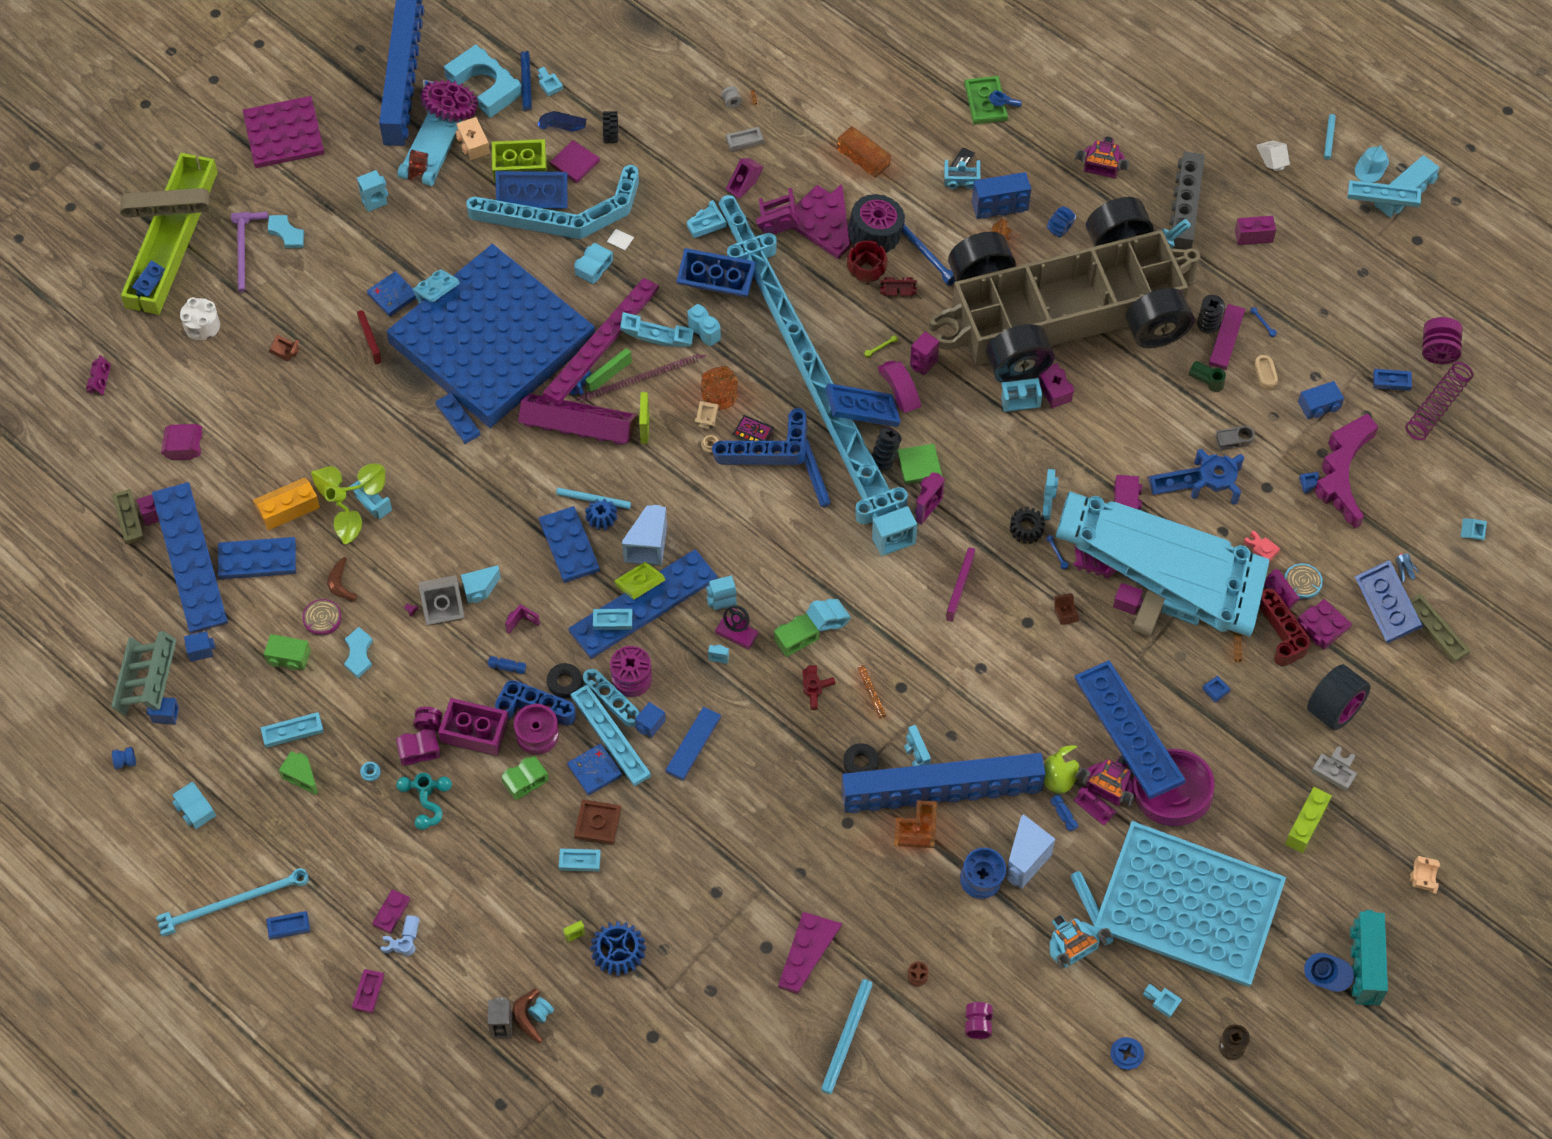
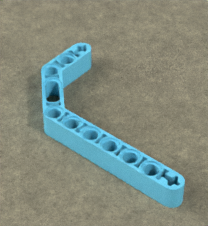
(559, 222)

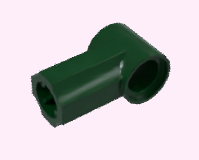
(1212, 377)

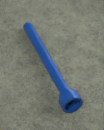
(947, 274)

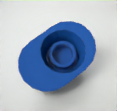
(1328, 972)

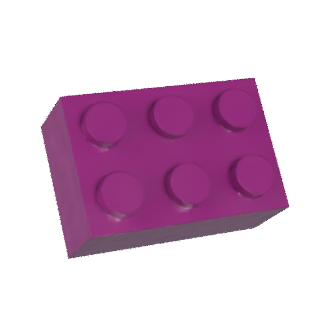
(473, 726)

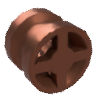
(918, 968)

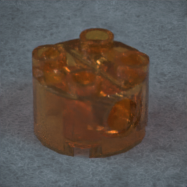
(719, 387)

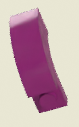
(901, 385)

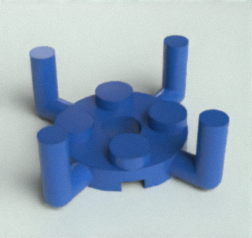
(1218, 482)

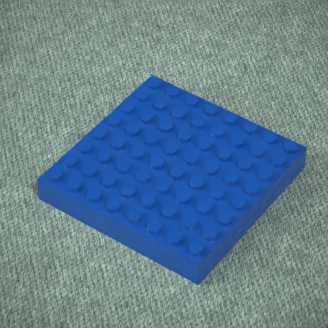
(491, 336)

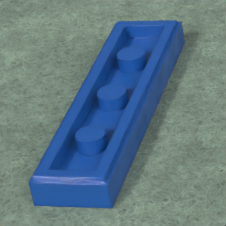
(693, 743)

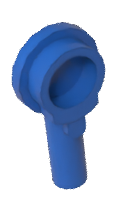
(998, 98)

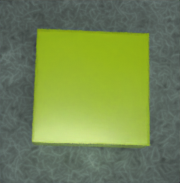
(574, 931)

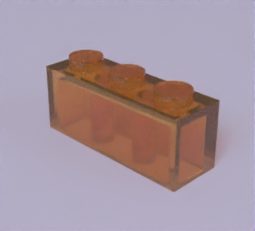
(863, 152)

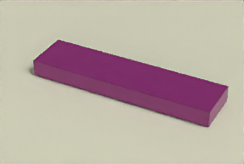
(1227, 336)
(960, 584)

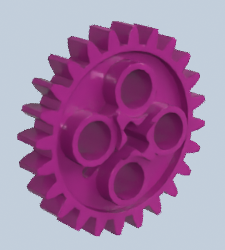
(449, 100)

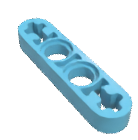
(613, 696)

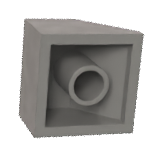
(441, 600)

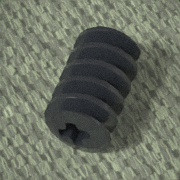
(1210, 313)
(886, 448)

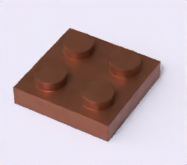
(597, 822)

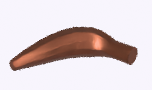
(335, 584)
(521, 1015)

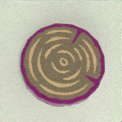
(322, 617)

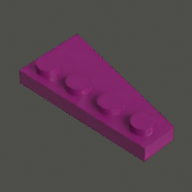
(809, 944)

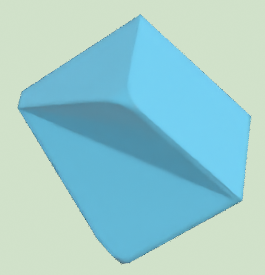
(1473, 529)

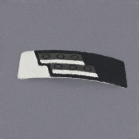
(964, 155)

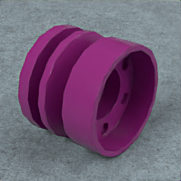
(1442, 340)
(631, 671)

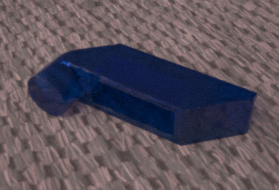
(562, 121)

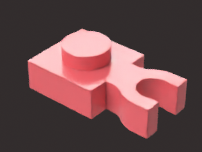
(1262, 547)

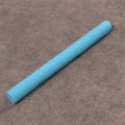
(590, 497)

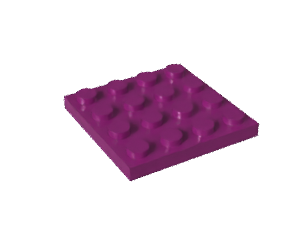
(283, 132)

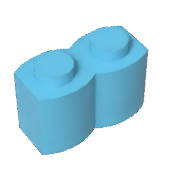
(593, 263)
(704, 325)
(721, 593)
(828, 614)
(193, 805)

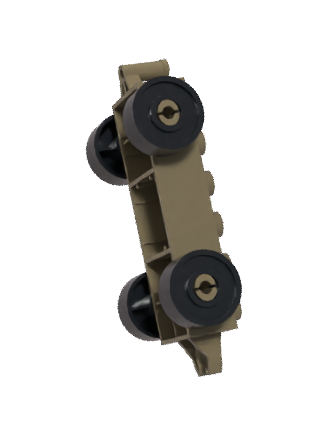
(1020, 311)

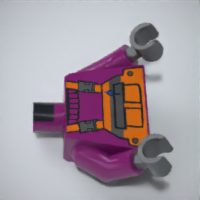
(1103, 158)
(1109, 781)

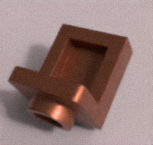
(284, 348)
(1065, 609)

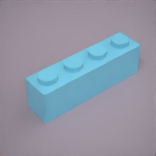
(1416, 176)

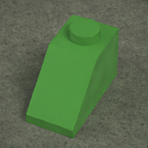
(298, 771)

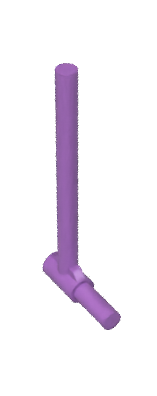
(240, 220)

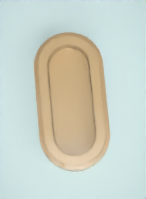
(1266, 372)

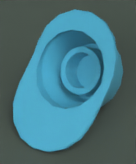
(1372, 164)

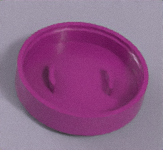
(1182, 803)

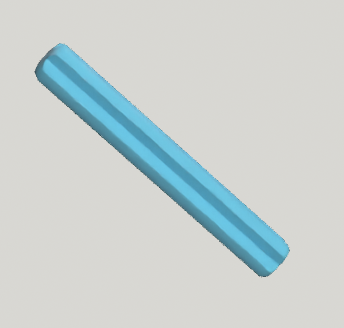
(1087, 898)

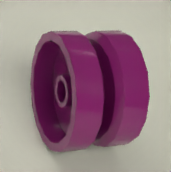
(536, 729)

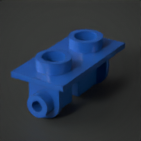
(148, 279)

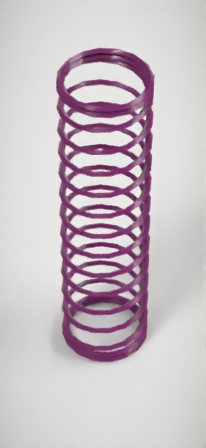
(1458, 376)

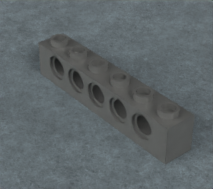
(1187, 196)

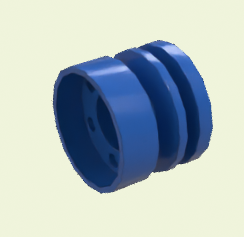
(983, 862)

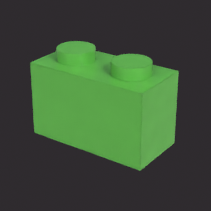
(796, 634)
(287, 652)

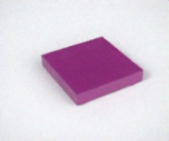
(575, 161)

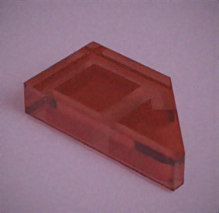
(417, 163)

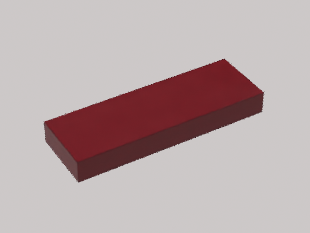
(369, 337)

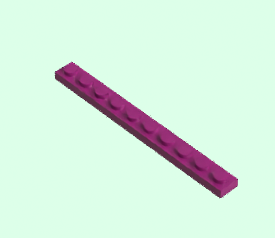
(599, 342)

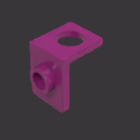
(515, 616)

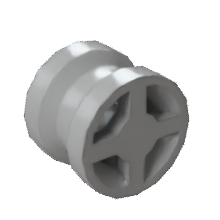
(731, 97)

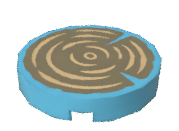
(1304, 580)

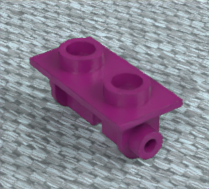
(100, 371)
(1094, 806)

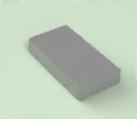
(744, 139)

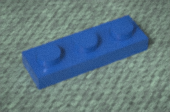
(457, 418)

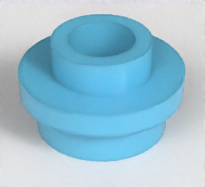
(367, 767)

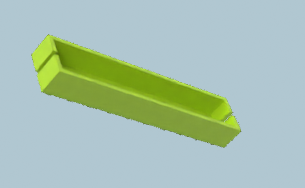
(169, 235)

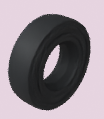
(561, 669)
(860, 749)

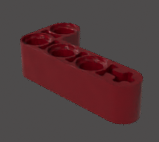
(1273, 604)

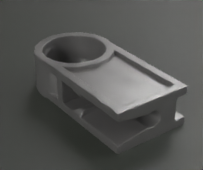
(1230, 439)

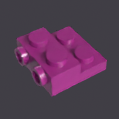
(930, 496)
(1323, 624)

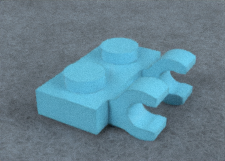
(915, 743)

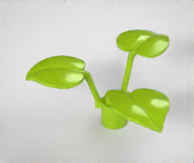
(327, 480)

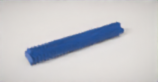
(526, 81)

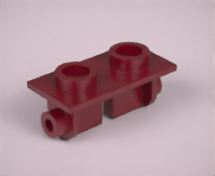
(905, 286)

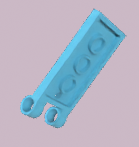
(435, 139)

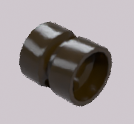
(1234, 1042)

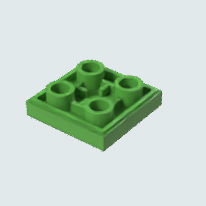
(918, 462)

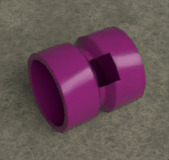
(979, 1020)

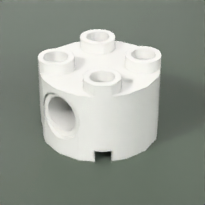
(200, 319)

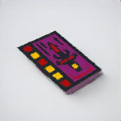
(753, 430)

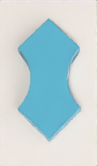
(279, 226)
(358, 643)

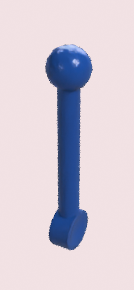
(1272, 332)
(1064, 565)

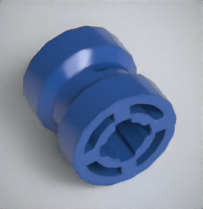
(123, 758)

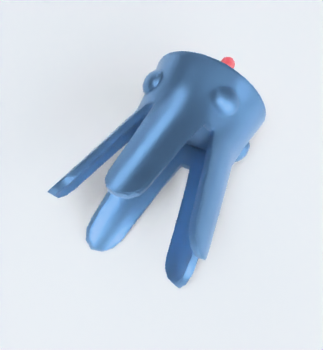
(1404, 561)

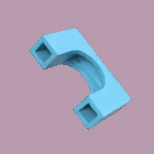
(477, 62)

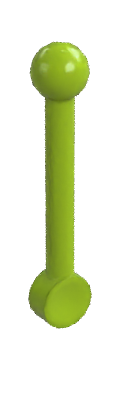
(868, 353)

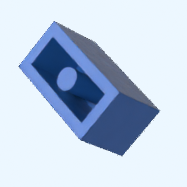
(1321, 400)

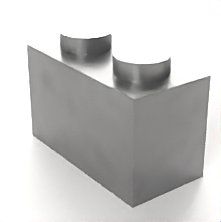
(500, 1018)

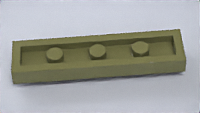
(1439, 630)

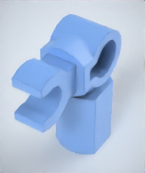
(405, 945)

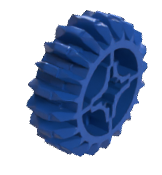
(629, 958)

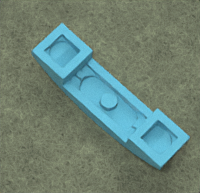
(655, 333)

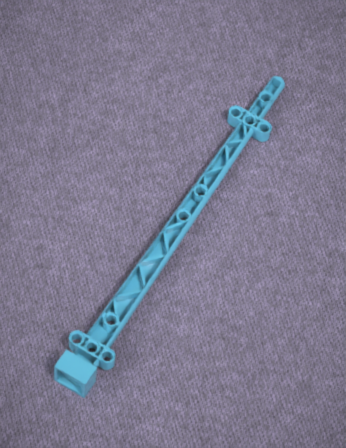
(893, 523)

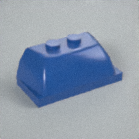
(716, 272)

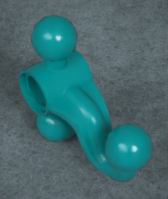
(443, 784)

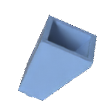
(646, 537)
(1029, 852)

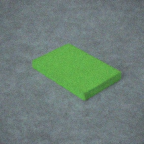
(978, 98)

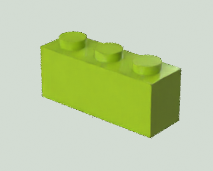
(1308, 820)

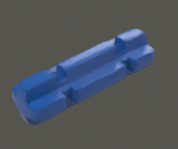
(507, 665)
(1064, 813)

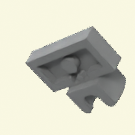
(1336, 769)

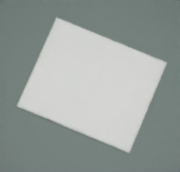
(620, 239)

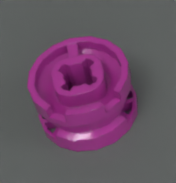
(427, 719)

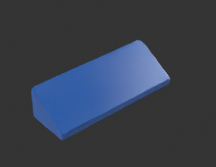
(1174, 480)

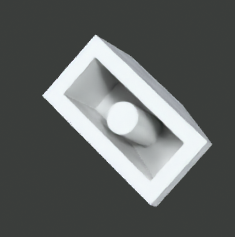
(1274, 154)

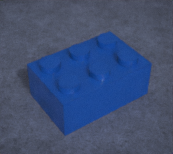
(1001, 195)

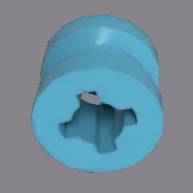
(540, 1010)

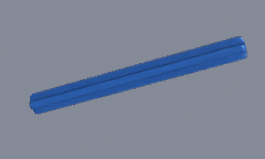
(815, 475)

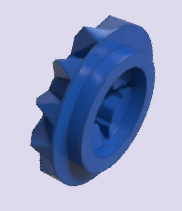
(1122, 1045)

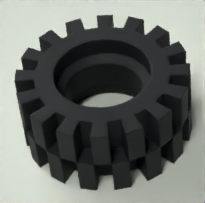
(610, 127)
(1027, 515)

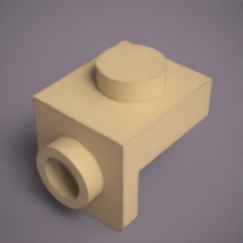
(706, 415)

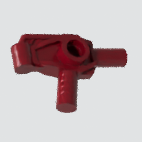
(813, 686)

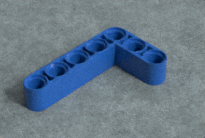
(767, 448)

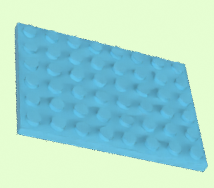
(1190, 903)

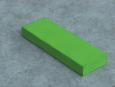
(608, 370)

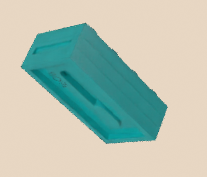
(1369, 958)

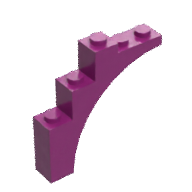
(1336, 485)

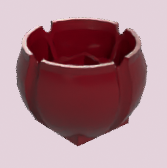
(870, 253)

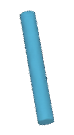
(1329, 137)

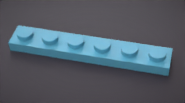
(610, 735)

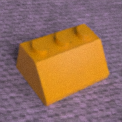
(286, 503)

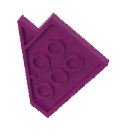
(824, 220)

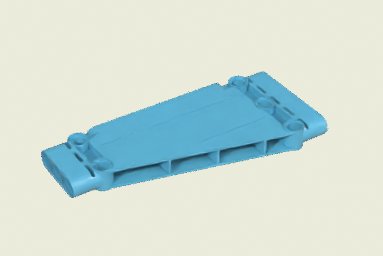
(1170, 560)

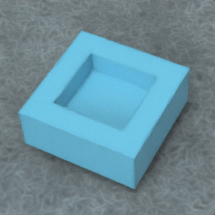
(718, 654)

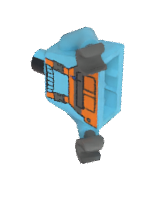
(1074, 940)

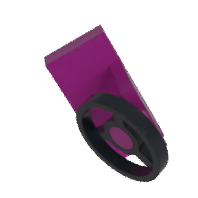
(737, 627)

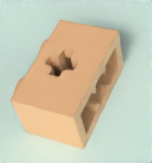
(472, 138)

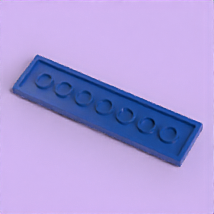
(189, 558)
(681, 581)
(1129, 730)

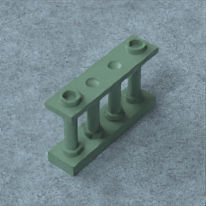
(156, 678)

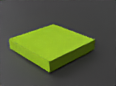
(644, 417)
(639, 580)

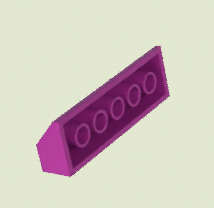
(577, 418)

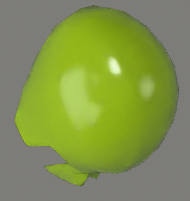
(1058, 774)

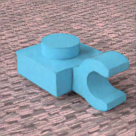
(549, 83)
(1165, 1001)

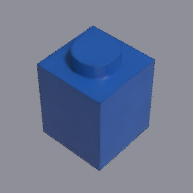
(199, 646)
(167, 713)
(650, 720)

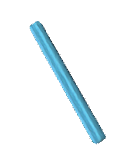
(846, 1036)

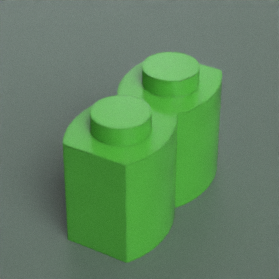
(524, 777)

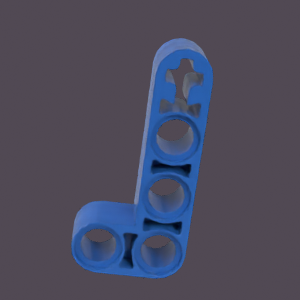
(562, 708)

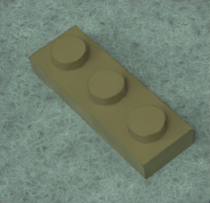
(128, 516)

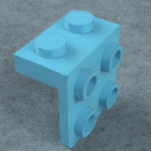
(435, 286)

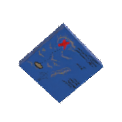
(391, 293)
(594, 769)

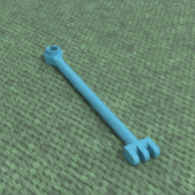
(169, 922)

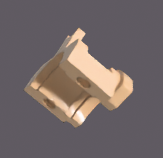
(1425, 874)

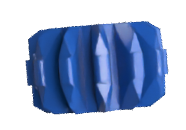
(1061, 221)
(594, 516)

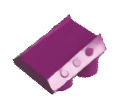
(182, 441)

